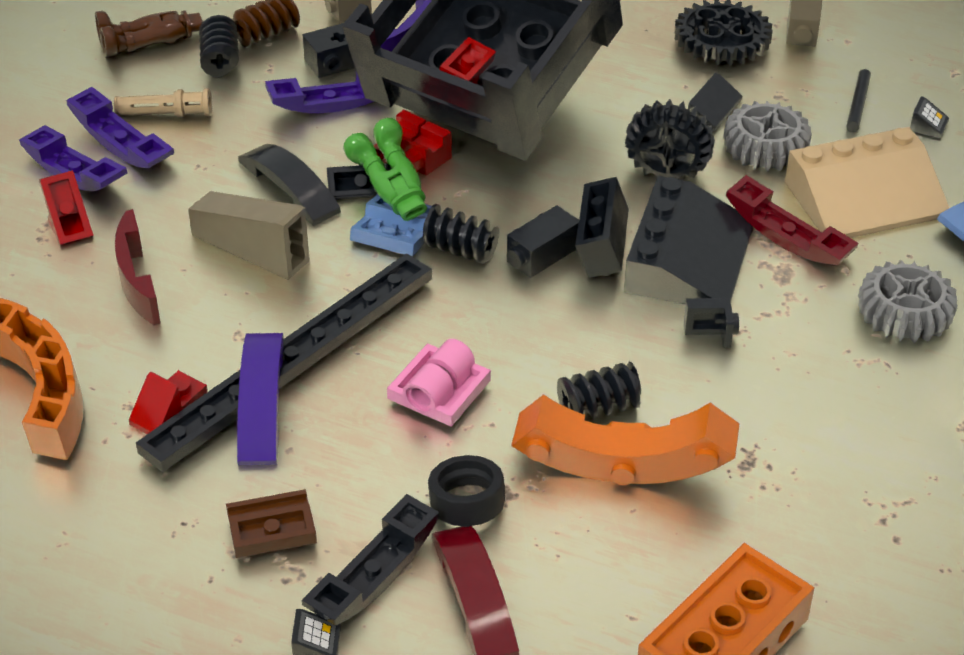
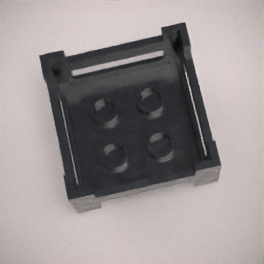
(536, 61)

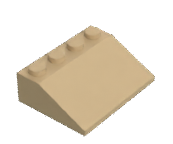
(866, 183)

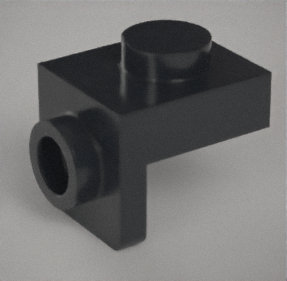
(711, 317)

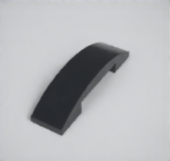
(293, 178)
(376, 565)

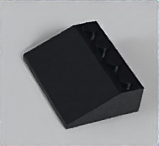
(686, 245)

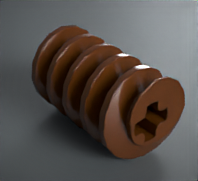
(264, 19)

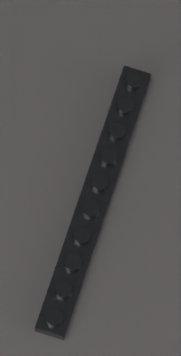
(301, 350)

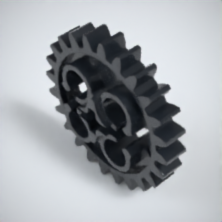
(723, 32)

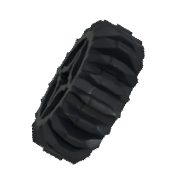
(669, 140)

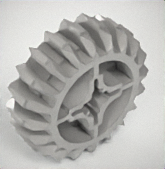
(765, 134)
(907, 301)

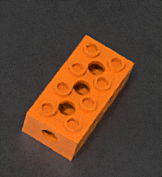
(738, 610)

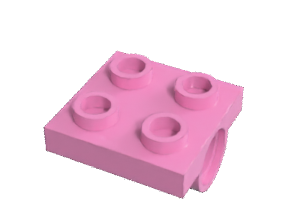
(440, 382)

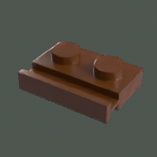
(271, 523)

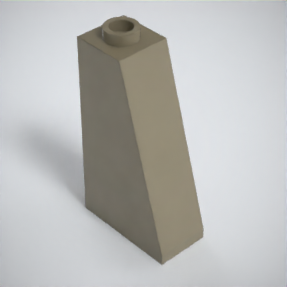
(254, 229)

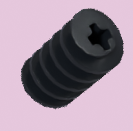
(218, 45)
(460, 237)
(601, 390)

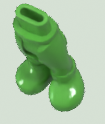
(401, 184)

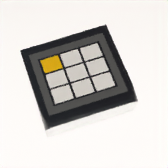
(928, 119)
(314, 635)

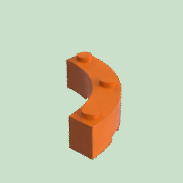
(57, 400)
(626, 450)

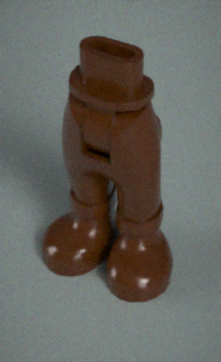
(144, 31)

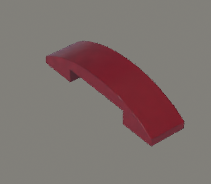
(786, 230)
(139, 289)
(477, 591)

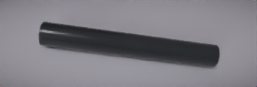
(858, 100)

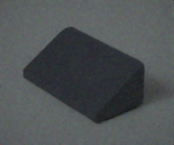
(715, 100)
(350, 182)

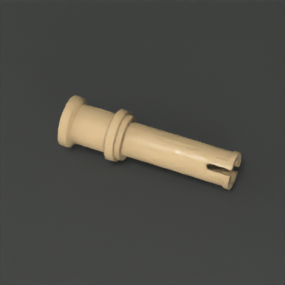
(180, 105)

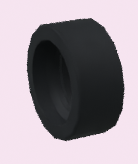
(469, 509)

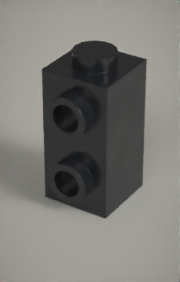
(542, 241)

